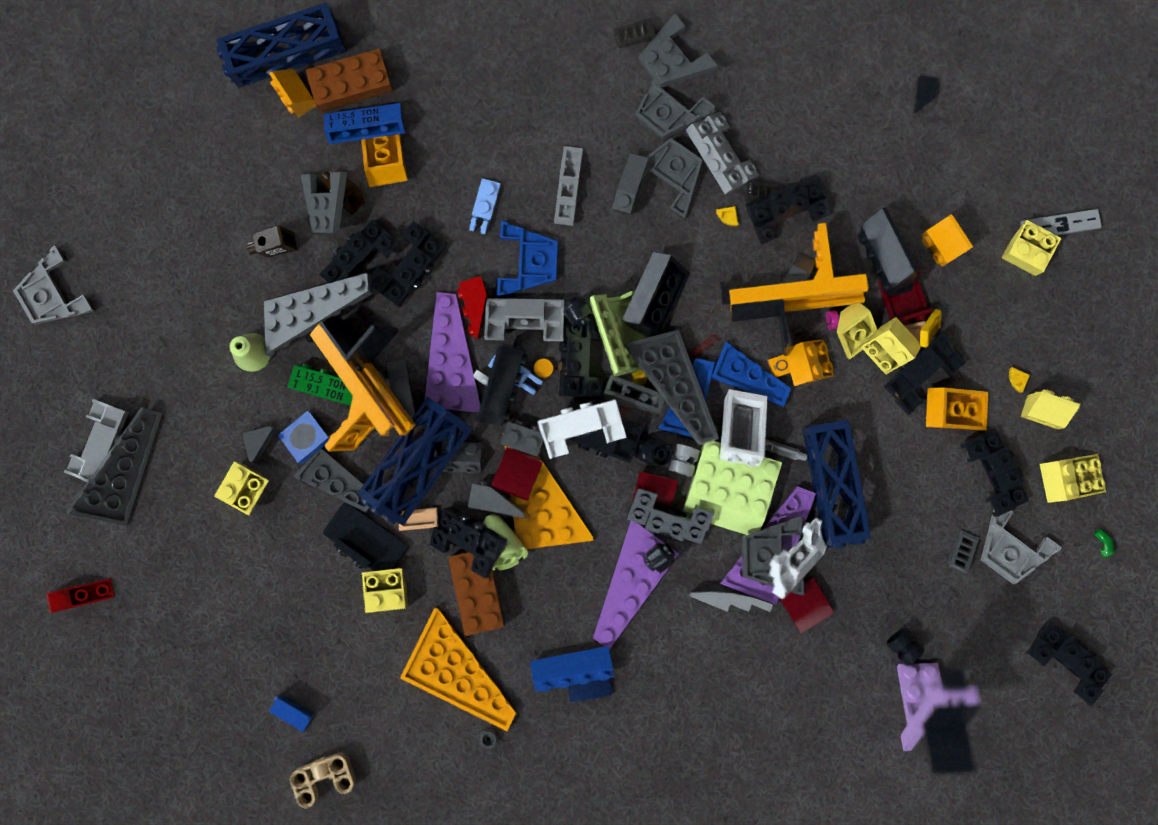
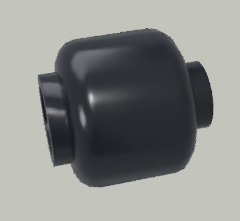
(577, 311)
(659, 557)

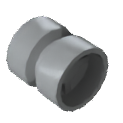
(684, 460)

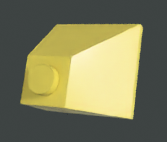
(855, 328)

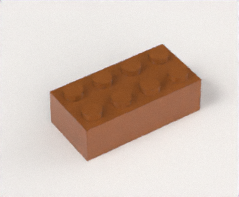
(349, 80)
(476, 596)

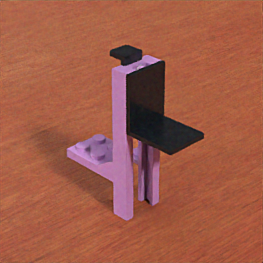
(940, 715)

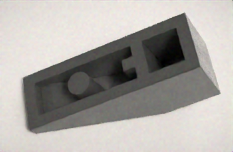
(630, 184)
(632, 395)
(493, 500)

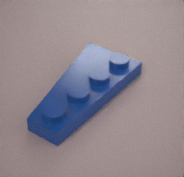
(703, 371)
(741, 373)

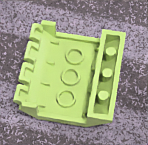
(614, 332)

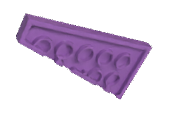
(450, 367)
(796, 505)
(629, 585)

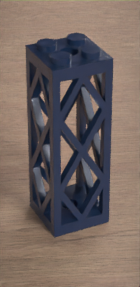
(248, 73)
(853, 488)
(388, 499)

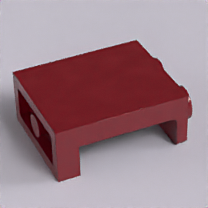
(907, 305)

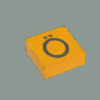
(779, 366)

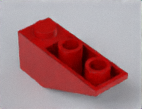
(475, 299)
(79, 595)

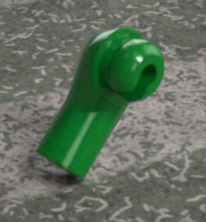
(1107, 541)

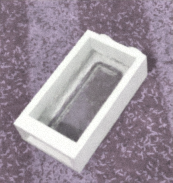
(743, 428)

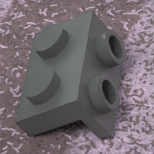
(522, 438)
(466, 458)

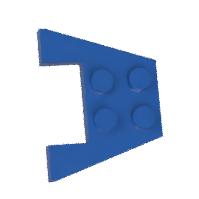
(536, 260)

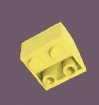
(1031, 248)
(891, 346)
(1049, 409)
(242, 487)
(384, 590)

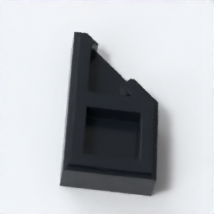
(925, 92)

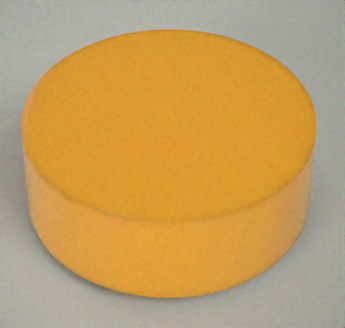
(543, 368)

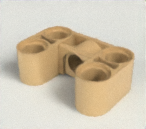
(320, 770)

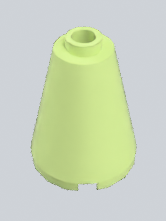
(249, 352)
(514, 547)

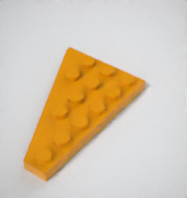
(551, 515)
(451, 672)

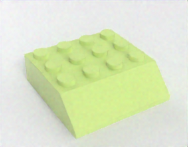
(733, 490)

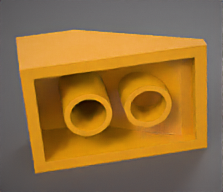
(384, 160)
(957, 409)

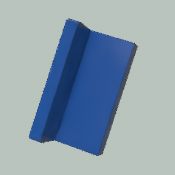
(291, 712)

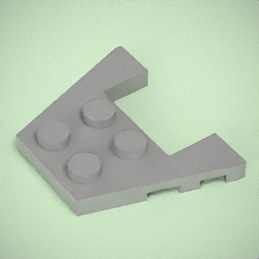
(41, 296)
(1011, 556)

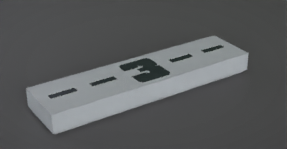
(1069, 222)

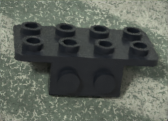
(363, 540)

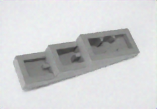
(568, 186)
(723, 600)

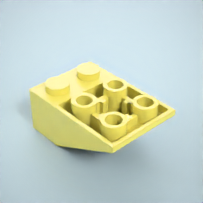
(1072, 478)

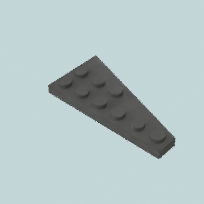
(671, 372)

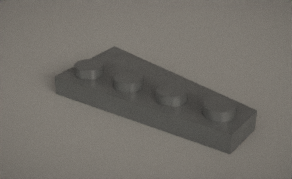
(331, 477)

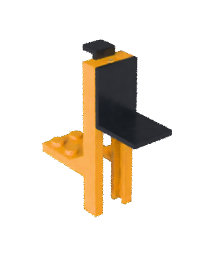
(795, 296)
(371, 395)

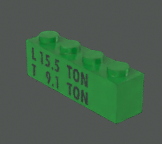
(319, 384)

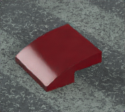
(517, 474)
(664, 486)
(808, 608)

